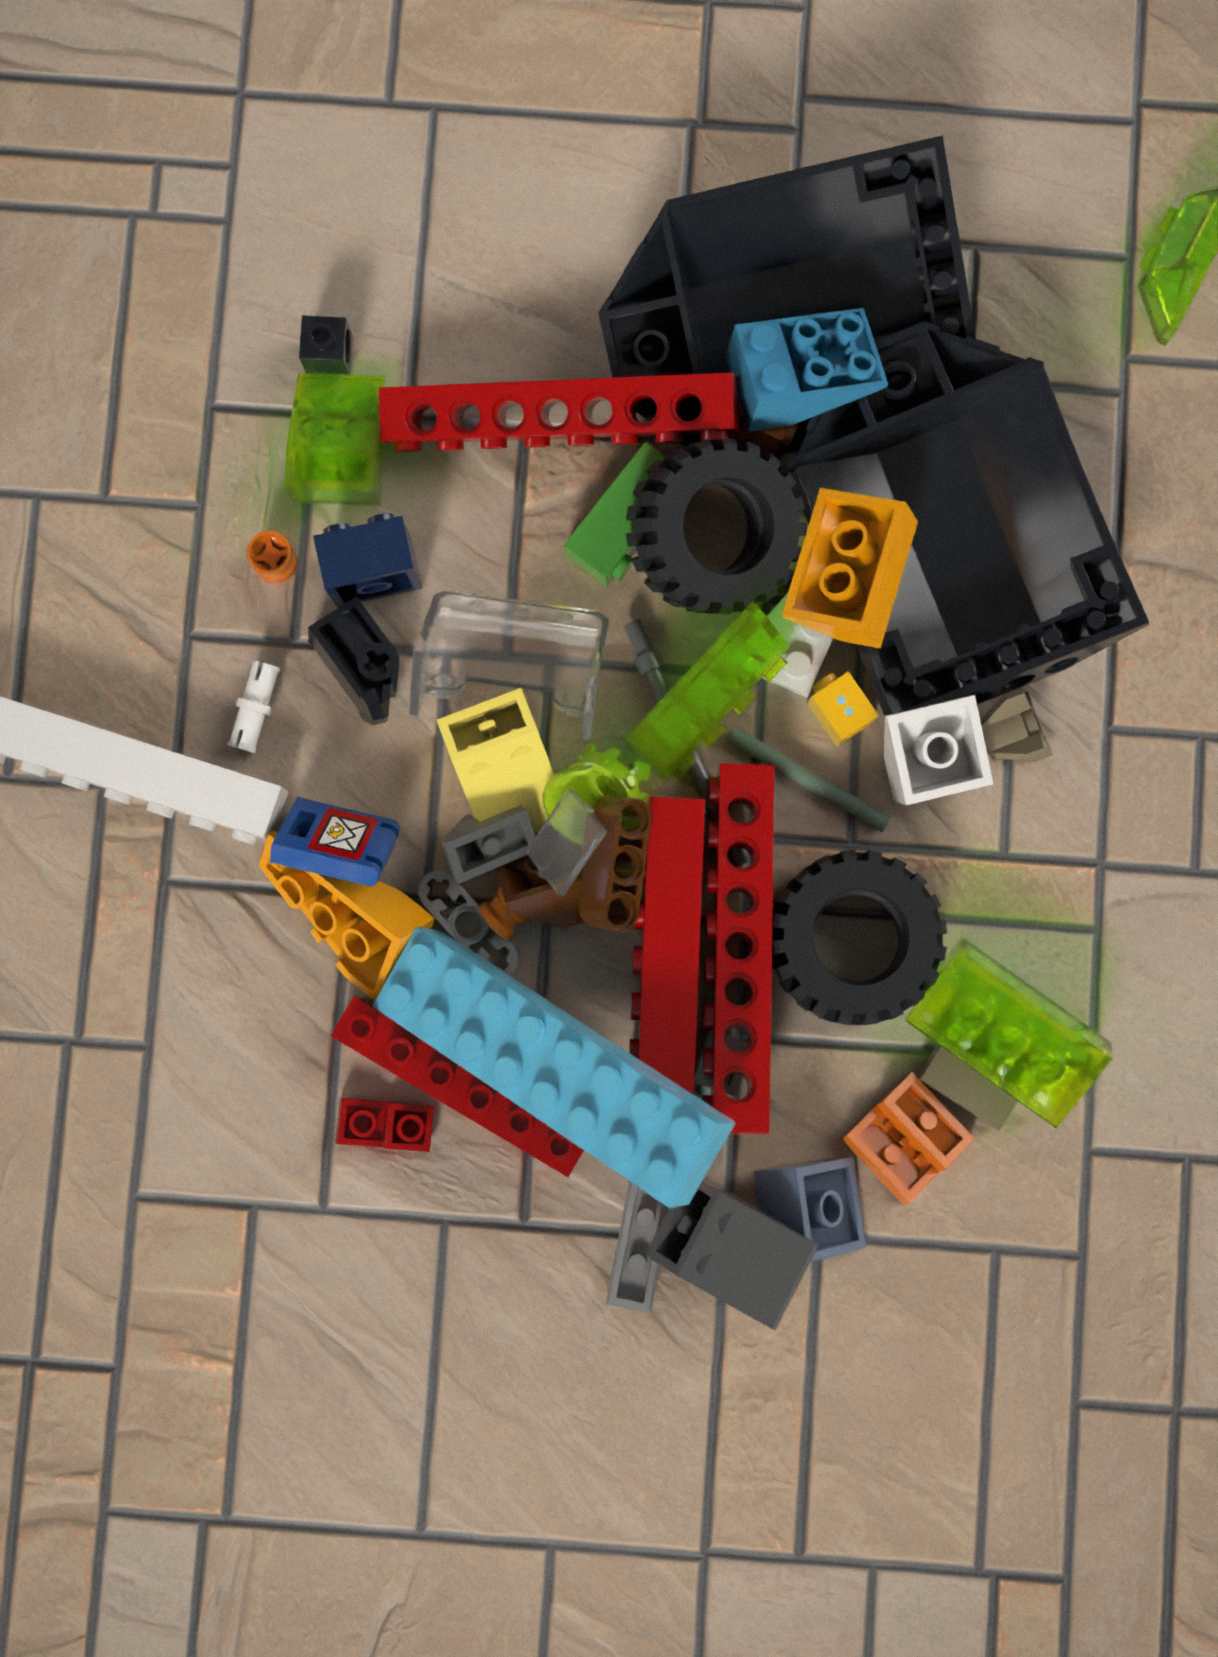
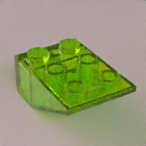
(335, 440)

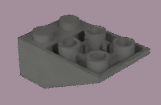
(733, 1252)

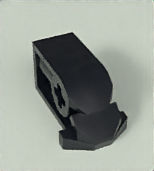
(347, 644)

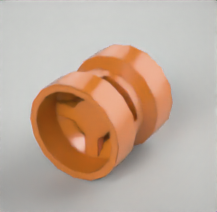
(269, 548)

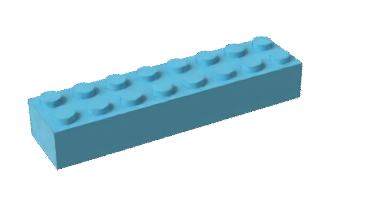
(554, 1067)

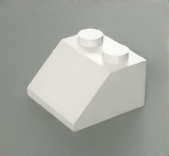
(935, 751)

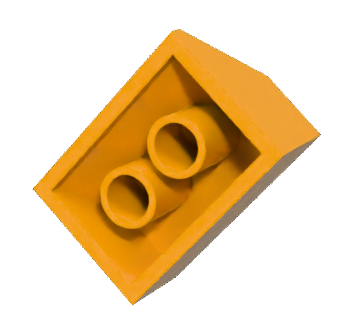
(851, 566)

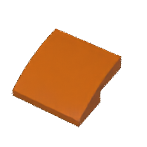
(907, 1138)

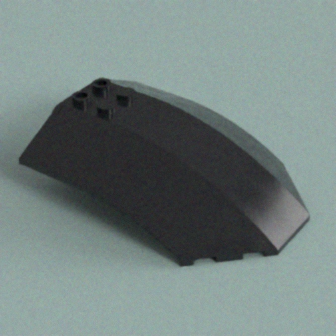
(785, 246)
(1008, 542)

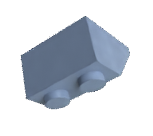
(816, 1201)

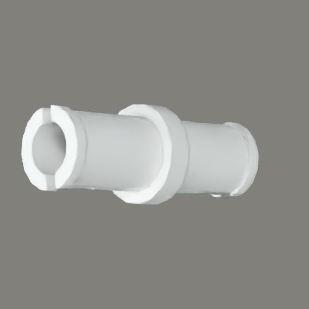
(253, 706)

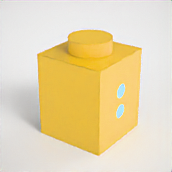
(841, 707)

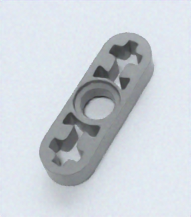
(455, 891)

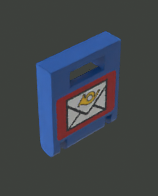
(335, 842)

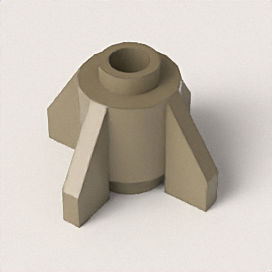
(1013, 729)

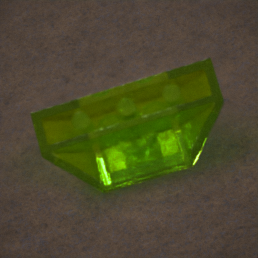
(1179, 261)

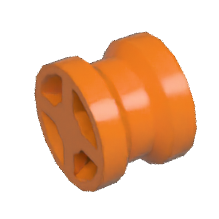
(499, 918)

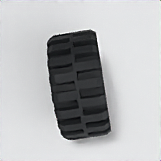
(769, 513)
(917, 927)

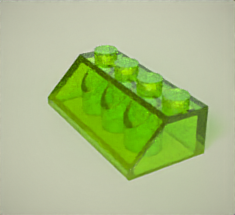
(708, 693)
(1011, 1033)

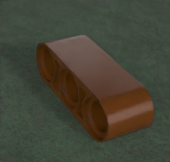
(621, 884)

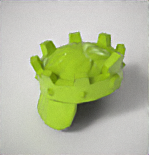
(595, 776)

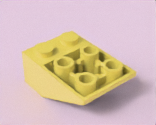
(499, 757)

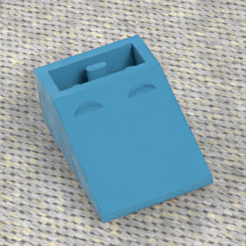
(803, 366)

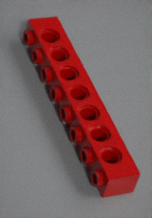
(403, 406)
(754, 788)

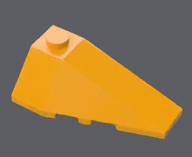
(358, 921)

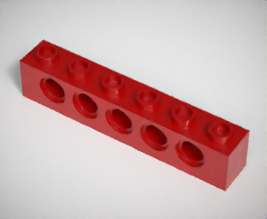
(432, 1072)

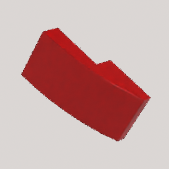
(384, 1124)

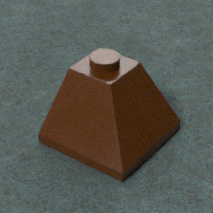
(534, 896)

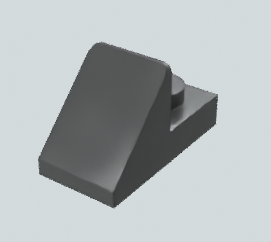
(484, 845)

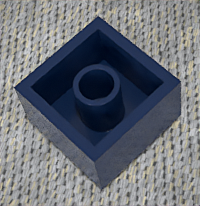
(367, 559)

